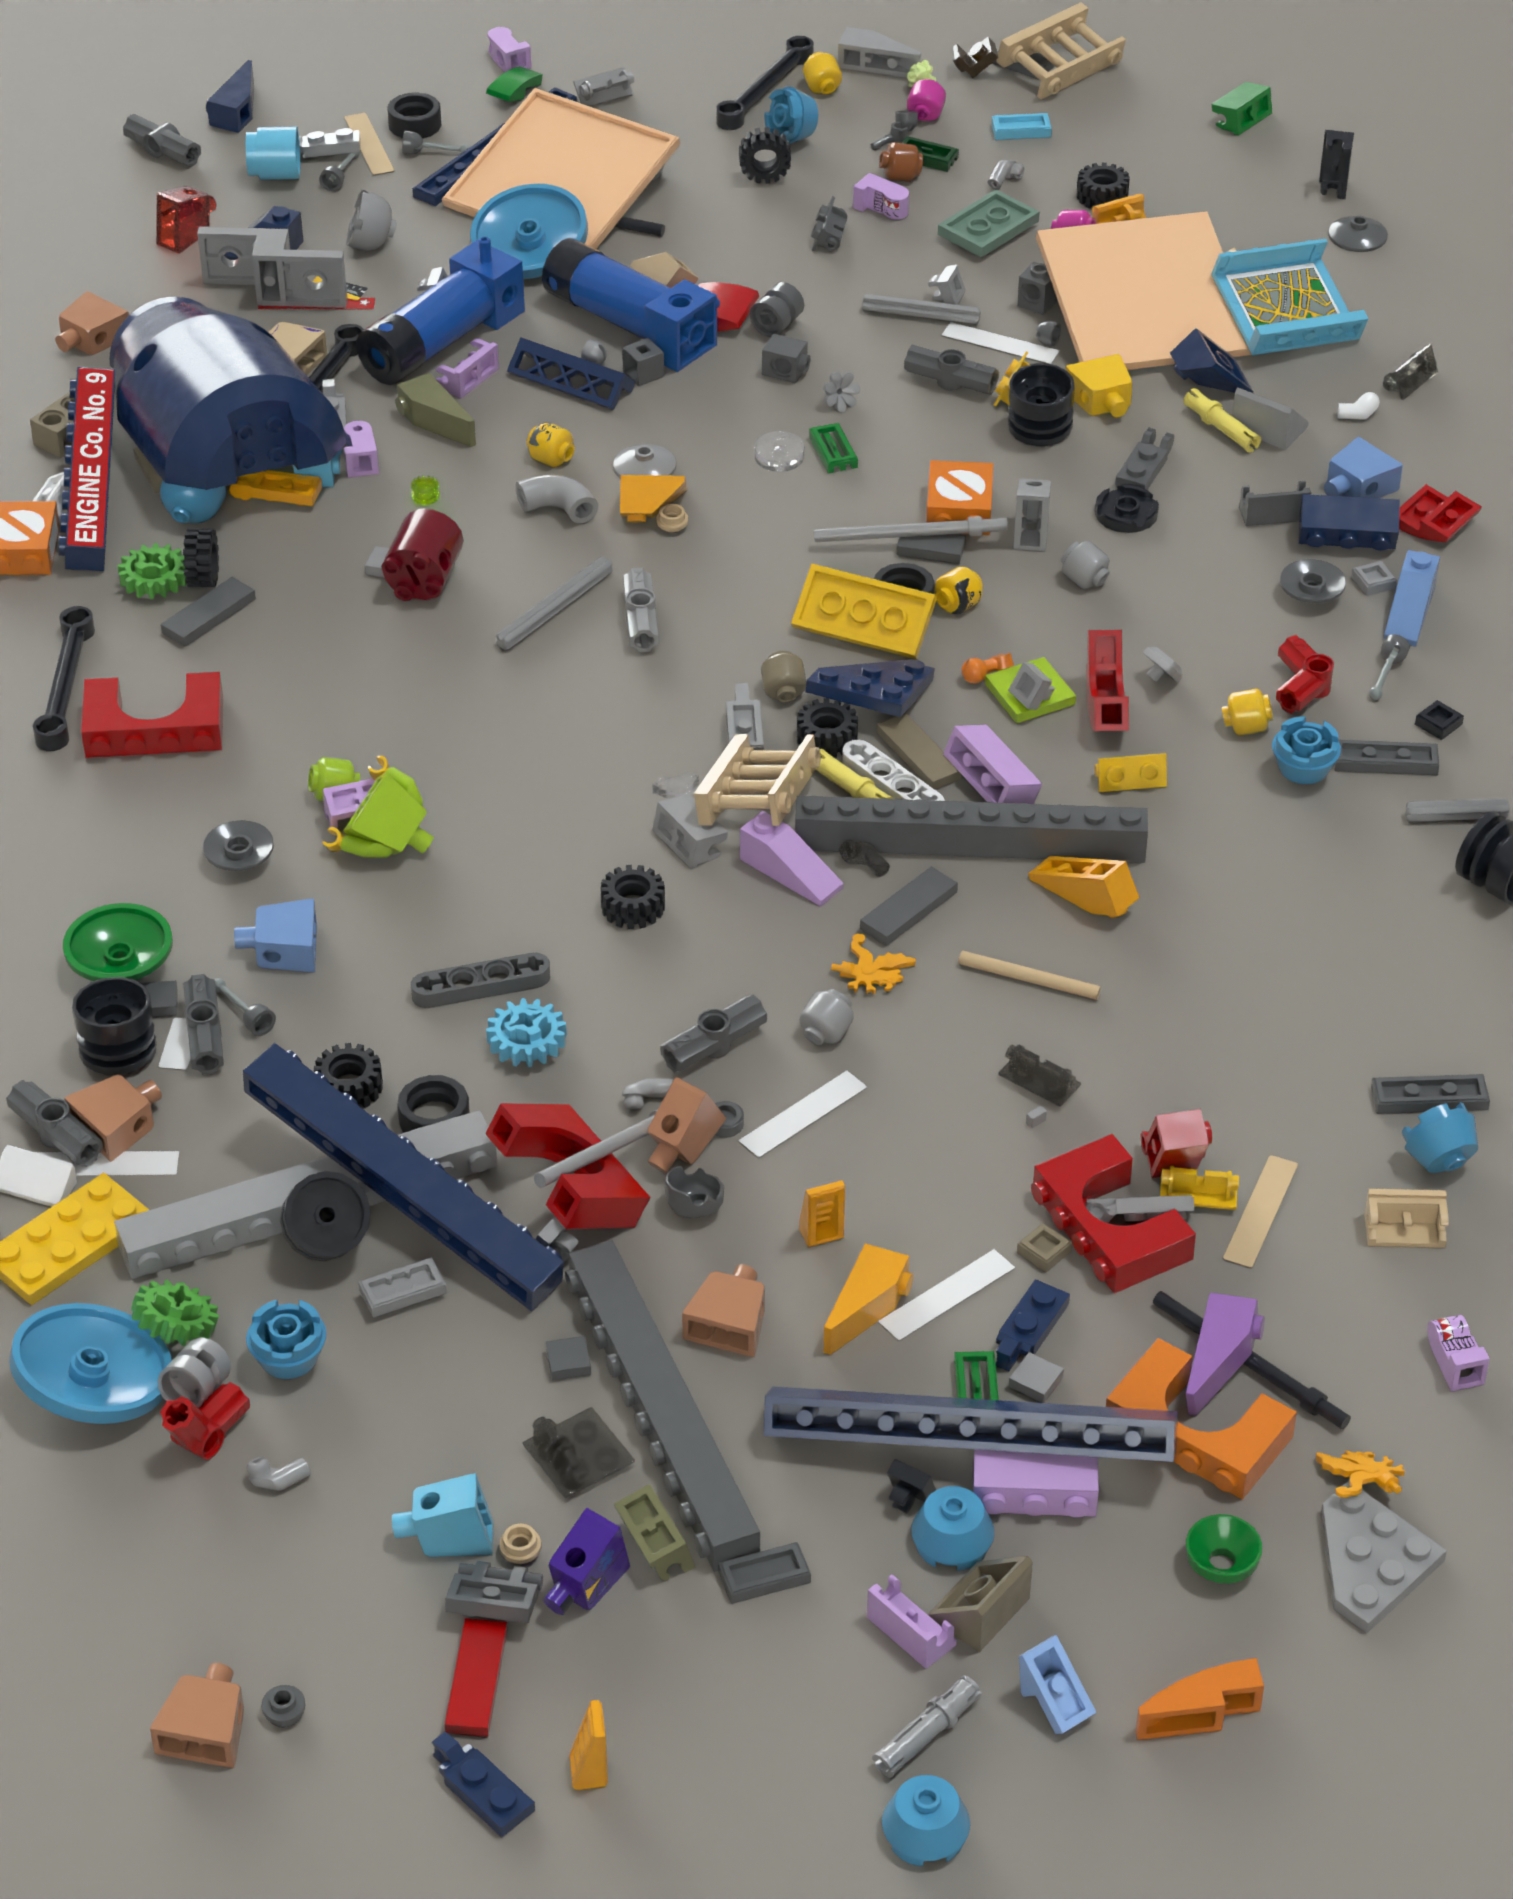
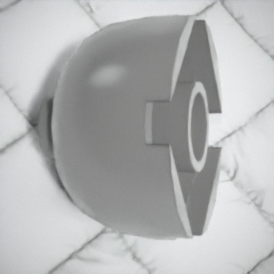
(370, 222)

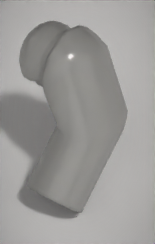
(1005, 170)
(645, 1088)
(274, 1478)

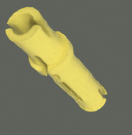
(1213, 413)
(847, 779)

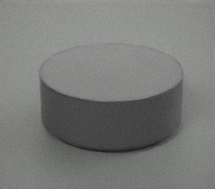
(734, 1119)

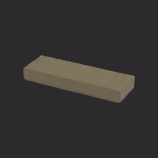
(918, 751)

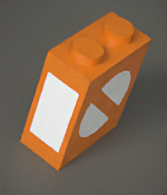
(959, 491)
(28, 537)

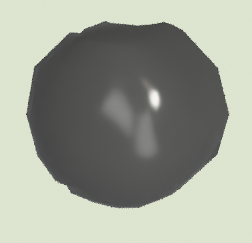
(693, 1194)

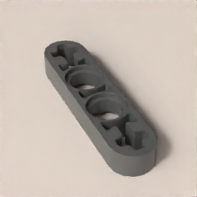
(479, 975)

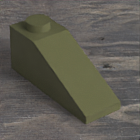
(434, 409)

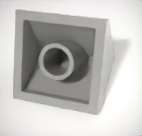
(1269, 419)

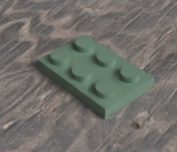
(988, 223)

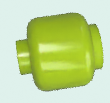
(330, 773)

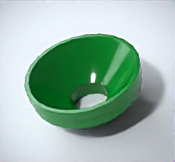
(1223, 1536)

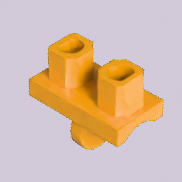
(1120, 210)

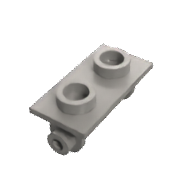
(604, 86)

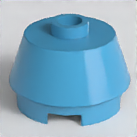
(792, 114)
(1306, 750)
(1442, 1138)
(286, 1338)
(952, 1528)
(926, 1820)

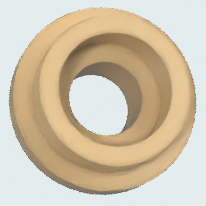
(672, 518)
(520, 1535)

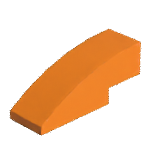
(1202, 1700)

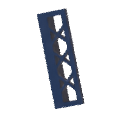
(547, 356)

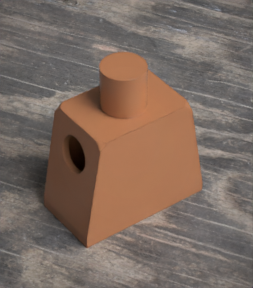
(89, 324)
(115, 1112)
(683, 1125)
(727, 1311)
(201, 1719)

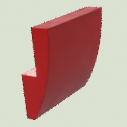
(734, 303)
(1436, 516)

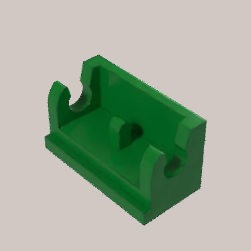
(1243, 107)

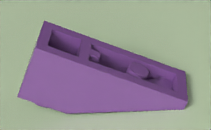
(1223, 1346)

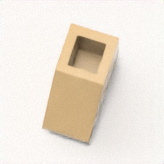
(664, 269)

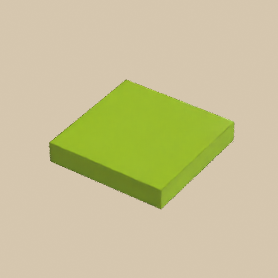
(1000, 682)

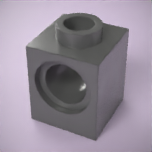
(1036, 289)
(785, 358)

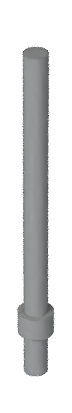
(973, 526)
(594, 1152)

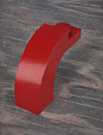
(1104, 678)

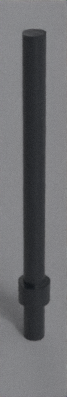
(1310, 1398)

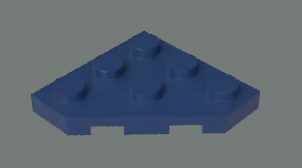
(877, 686)

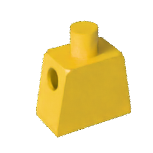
(1102, 385)

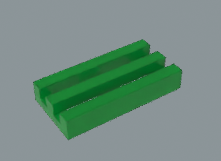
(837, 460)
(974, 1358)

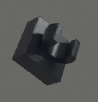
(908, 1485)

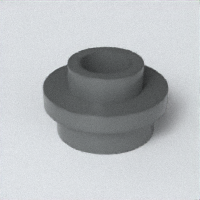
(286, 1714)

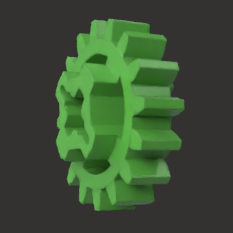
(152, 571)
(174, 1312)

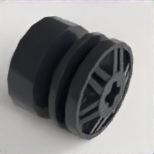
(1041, 404)
(1488, 856)
(114, 1025)

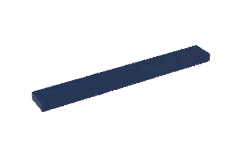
(439, 183)

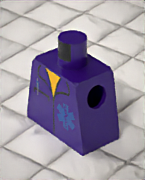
(586, 1563)

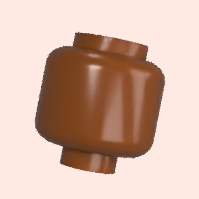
(901, 162)

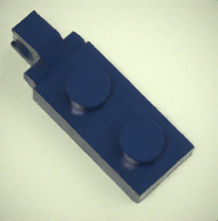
(1030, 1323)
(481, 1785)

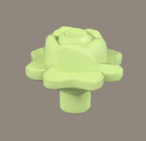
(920, 71)

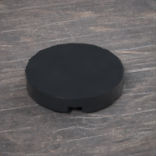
(1126, 509)

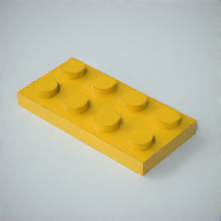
(864, 611)
(65, 1238)

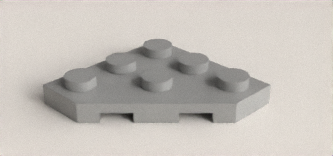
(1373, 1557)

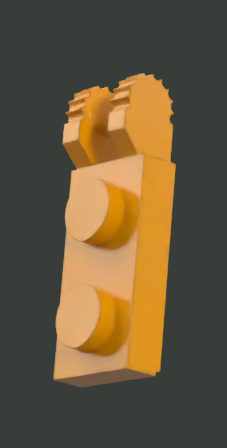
(278, 487)

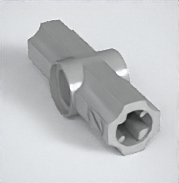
(640, 610)

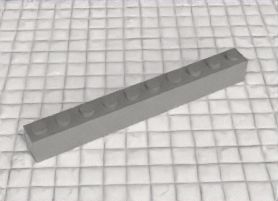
(254, 1207)

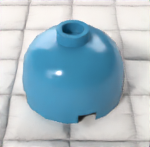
(190, 503)

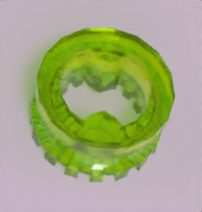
(425, 484)

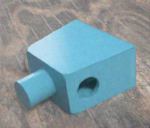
(448, 1518)

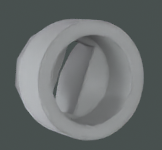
(594, 352)

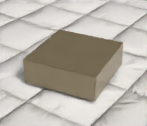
(1044, 1247)

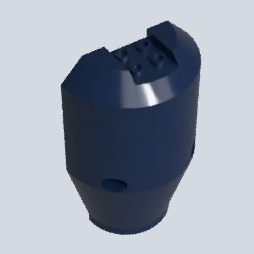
(216, 396)

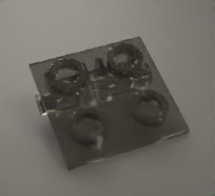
(577, 1451)

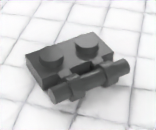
(493, 1592)

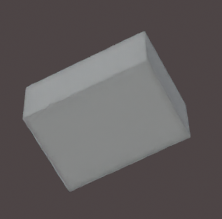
(1036, 1116)

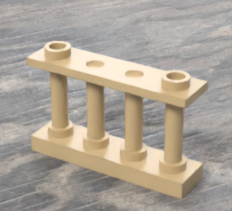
(1057, 30)
(738, 763)

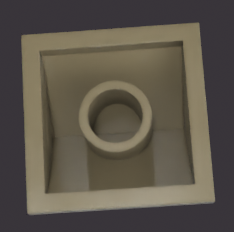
(985, 1599)

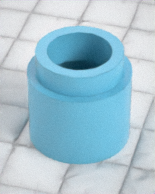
(273, 153)

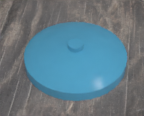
(530, 223)
(88, 1363)

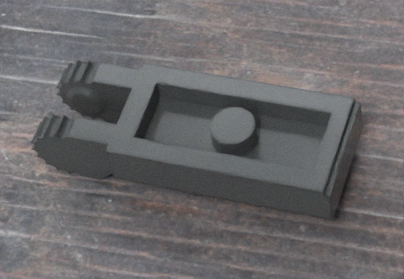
(1145, 460)

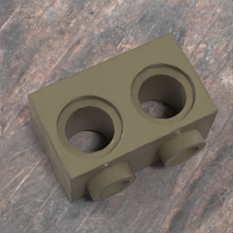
(50, 427)

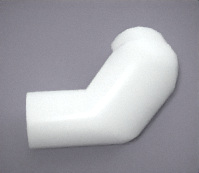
(1361, 409)

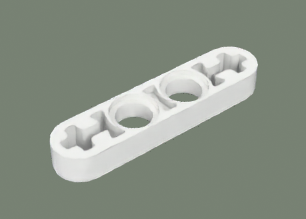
(866, 759)

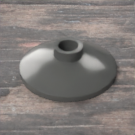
(1358, 233)
(1312, 581)
(238, 845)

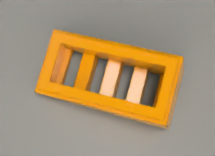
(823, 1214)
(588, 1751)

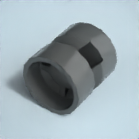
(776, 309)

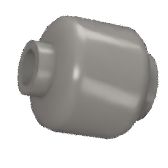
(1085, 564)
(826, 1017)

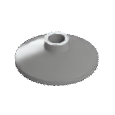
(644, 460)

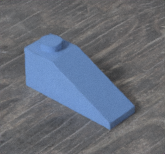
(1413, 595)

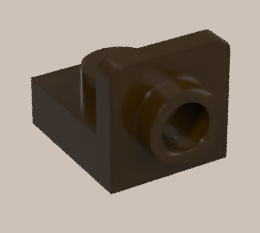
(977, 59)

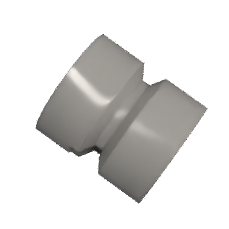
(195, 1372)

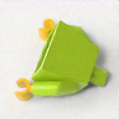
(385, 818)

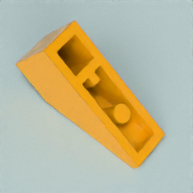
(1091, 884)
(868, 1295)

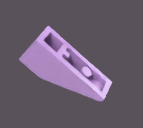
(787, 859)

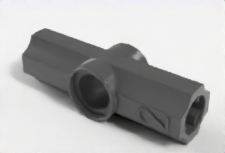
(162, 140)
(951, 369)
(203, 1024)
(713, 1033)
(54, 1123)

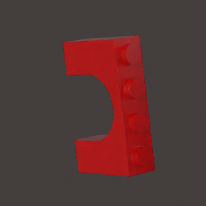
(191, 728)
(593, 1196)
(1117, 1253)

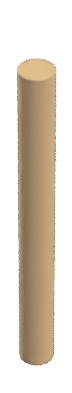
(1029, 975)

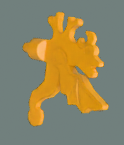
(881, 971)
(1362, 1470)

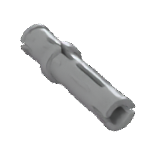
(939, 1715)

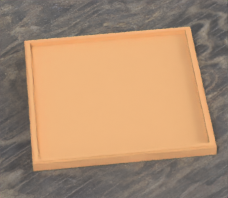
(571, 147)
(1139, 287)

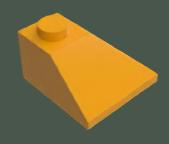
(645, 494)

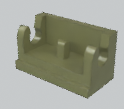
(654, 1531)

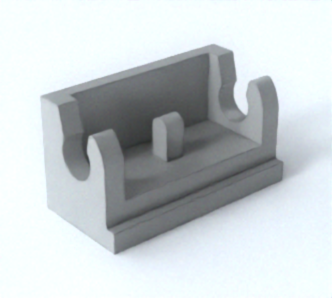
(679, 828)

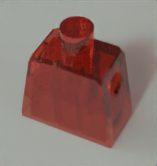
(180, 216)

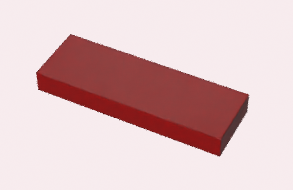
(476, 1677)

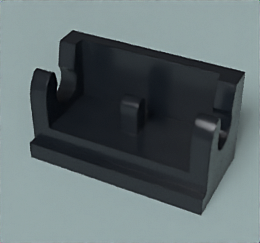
(1336, 162)

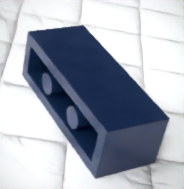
(1349, 522)

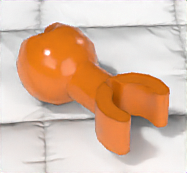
(976, 669)

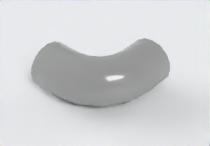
(557, 492)

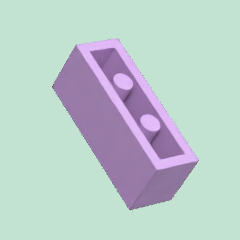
(991, 766)
(1036, 1483)

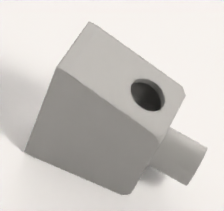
(1032, 507)

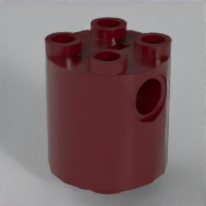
(422, 555)

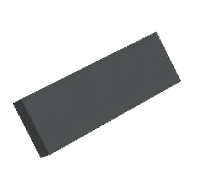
(208, 611)
(1388, 757)
(908, 905)
(1426, 1092)

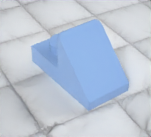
(1052, 1679)

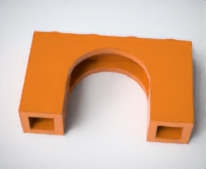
(1227, 1457)

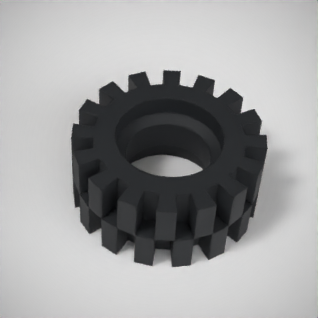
(765, 169)
(1102, 184)
(201, 558)
(830, 715)
(632, 883)
(355, 1062)

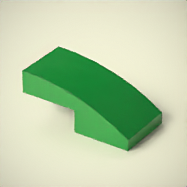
(513, 84)

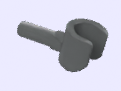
(896, 135)

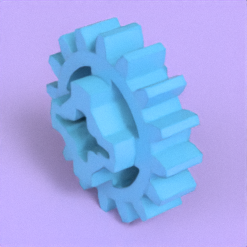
(526, 1032)

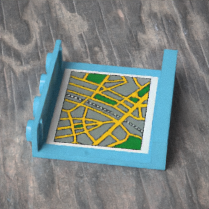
(1285, 297)

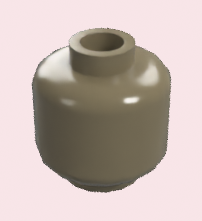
(783, 676)

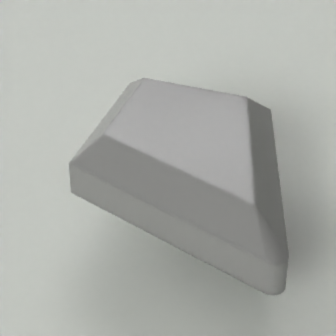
(1162, 665)

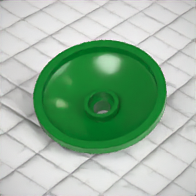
(117, 942)

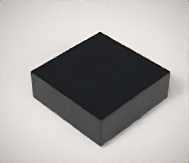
(1439, 720)

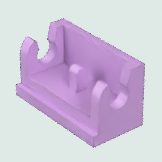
(470, 371)
(343, 800)
(908, 1624)

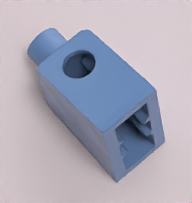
(1362, 472)
(282, 936)

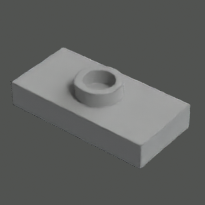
(402, 1287)

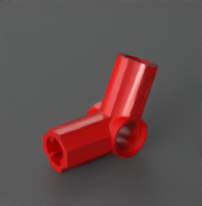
(1311, 677)
(204, 1428)

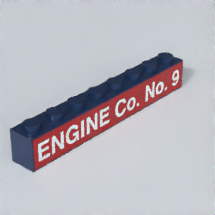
(89, 470)

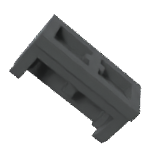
(1271, 507)

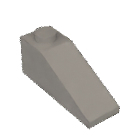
(875, 53)

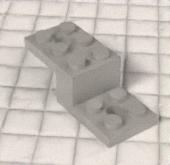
(272, 267)

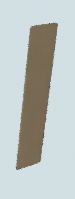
(370, 144)
(1260, 1211)

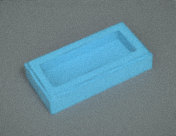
(1021, 126)

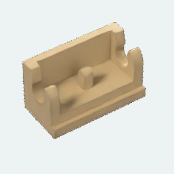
(1406, 1218)

